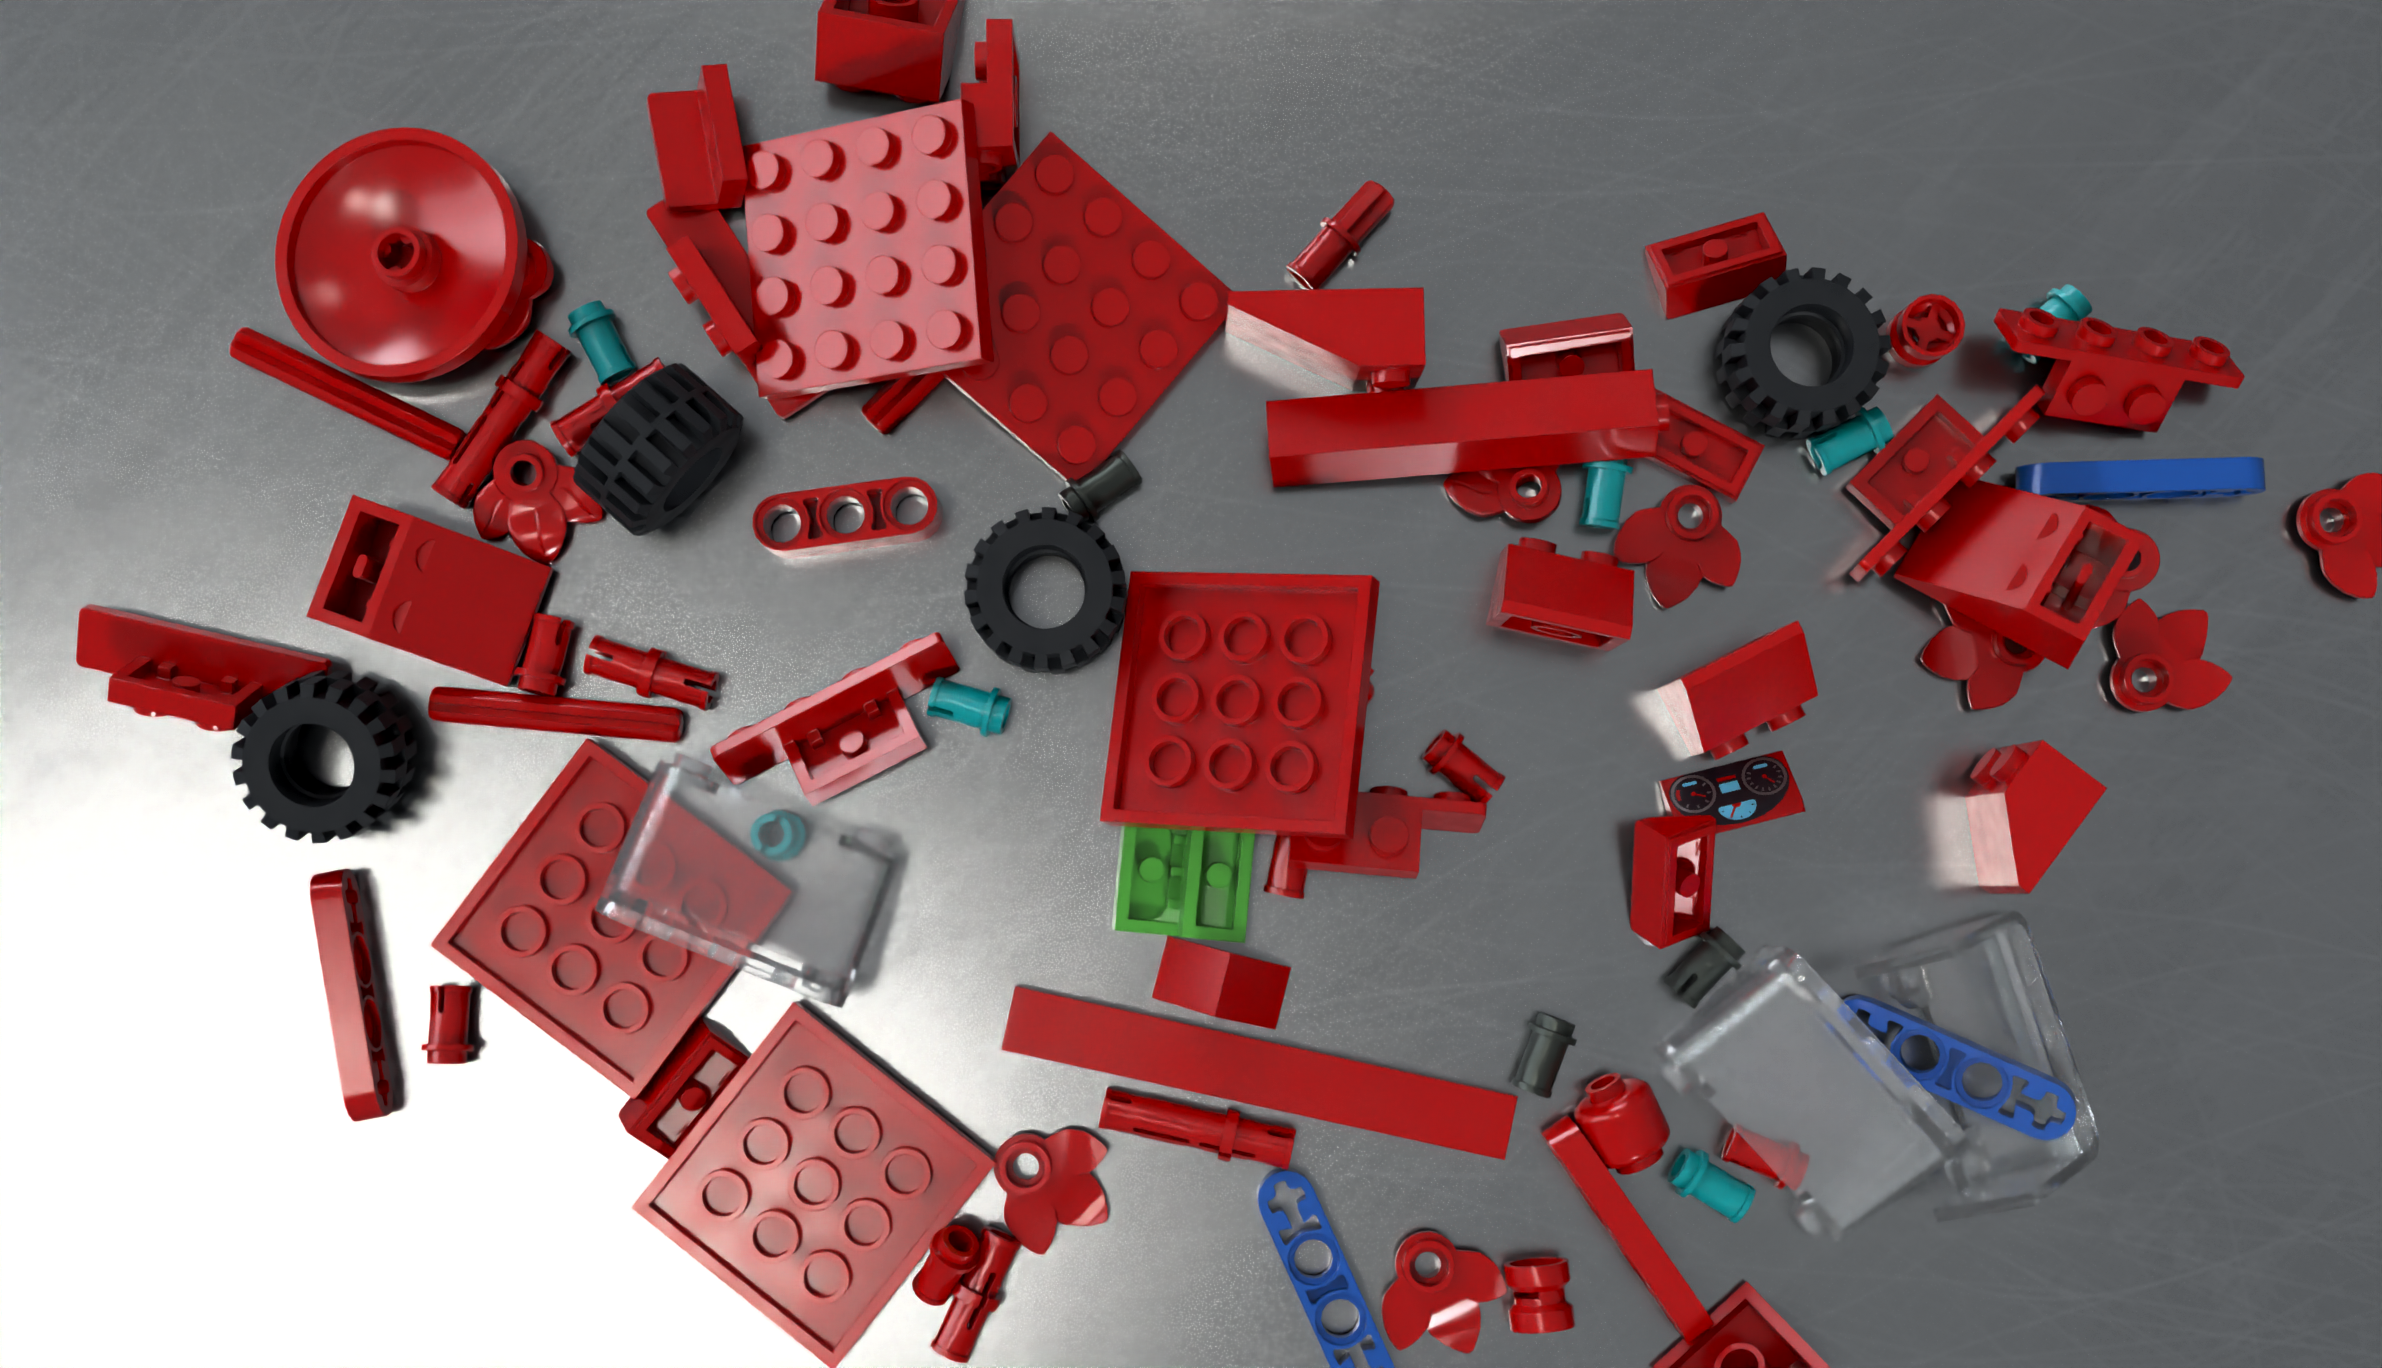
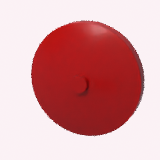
(401, 255)

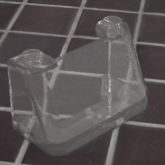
(749, 883)
(1810, 1092)

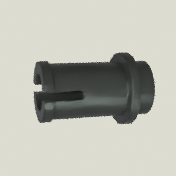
(1100, 486)
(1709, 962)
(1544, 1054)

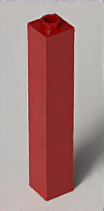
(1465, 428)

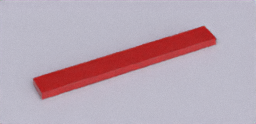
(1259, 1072)

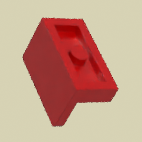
(699, 144)

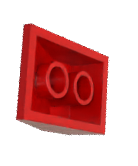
(1344, 335)

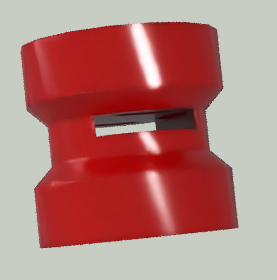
(1932, 320)
(1539, 1295)

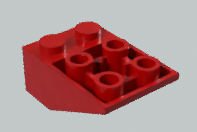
(2022, 565)
(429, 591)

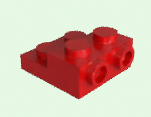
(996, 103)

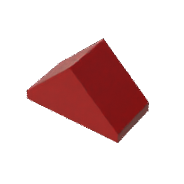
(1221, 983)

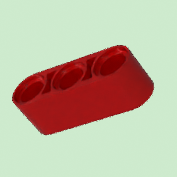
(818, 509)

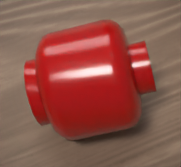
(1623, 1123)

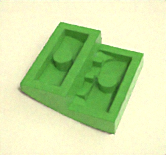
(1183, 883)

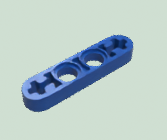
(2143, 478)
(1960, 1053)
(1320, 1289)

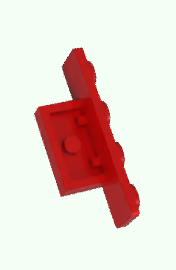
(717, 272)
(2114, 372)
(1922, 464)
(184, 669)
(845, 728)
(1388, 833)

